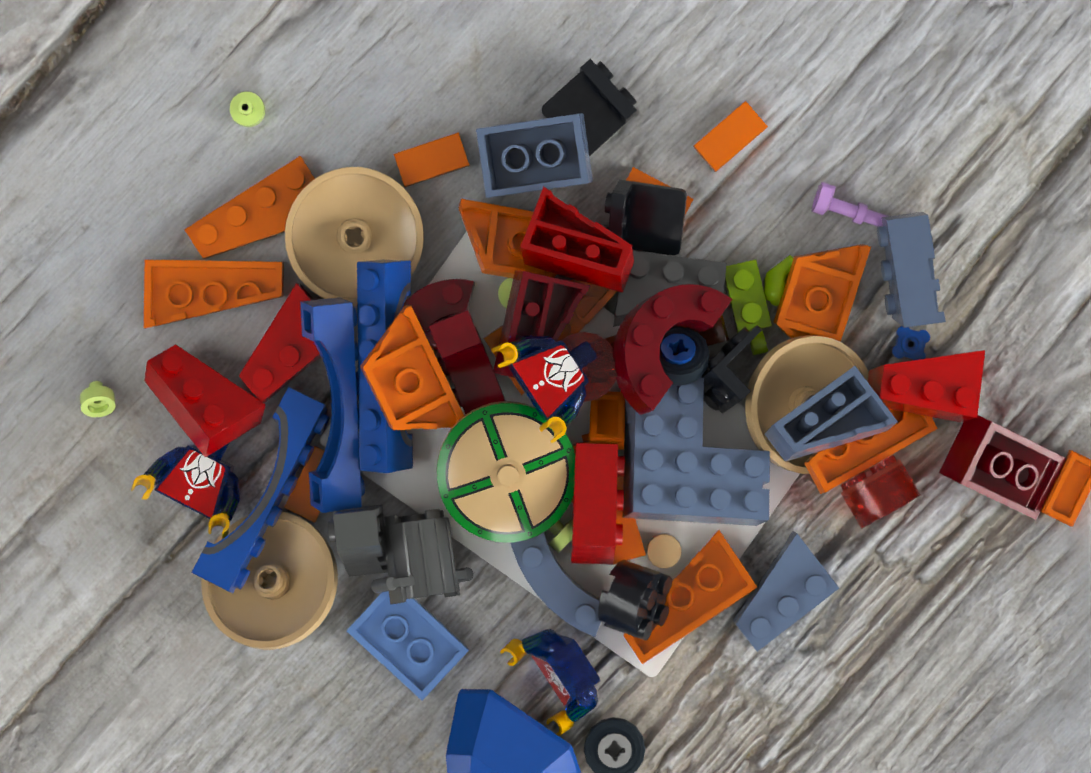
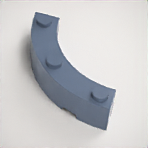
(555, 586)

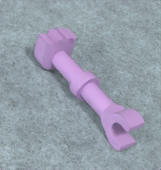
(859, 213)

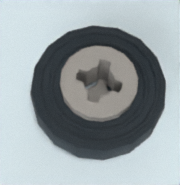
(614, 735)

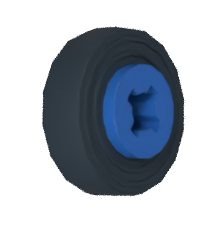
(691, 357)

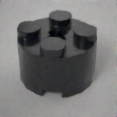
(635, 600)

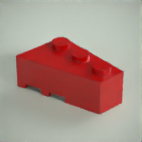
(575, 246)
(282, 350)
(933, 386)
(201, 399)
(596, 503)

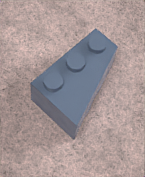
(909, 269)
(832, 417)
(784, 594)

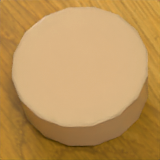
(664, 551)

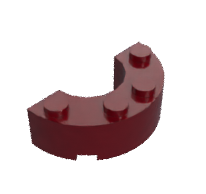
(440, 300)
(642, 331)
(465, 361)

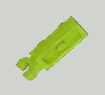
(748, 301)

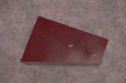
(537, 308)

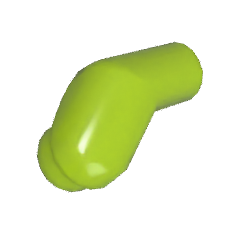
(776, 279)

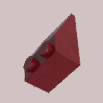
(1003, 466)

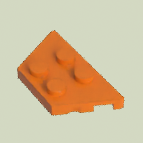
(497, 237)
(821, 292)
(409, 378)

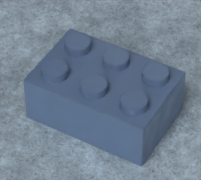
(534, 155)

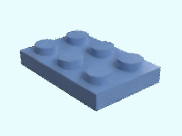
(408, 642)

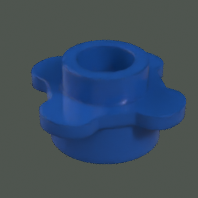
(905, 335)

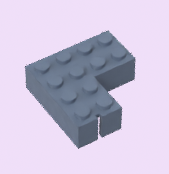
(678, 478)

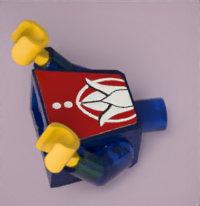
(550, 377)
(196, 482)
(564, 669)

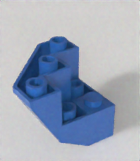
(500, 738)

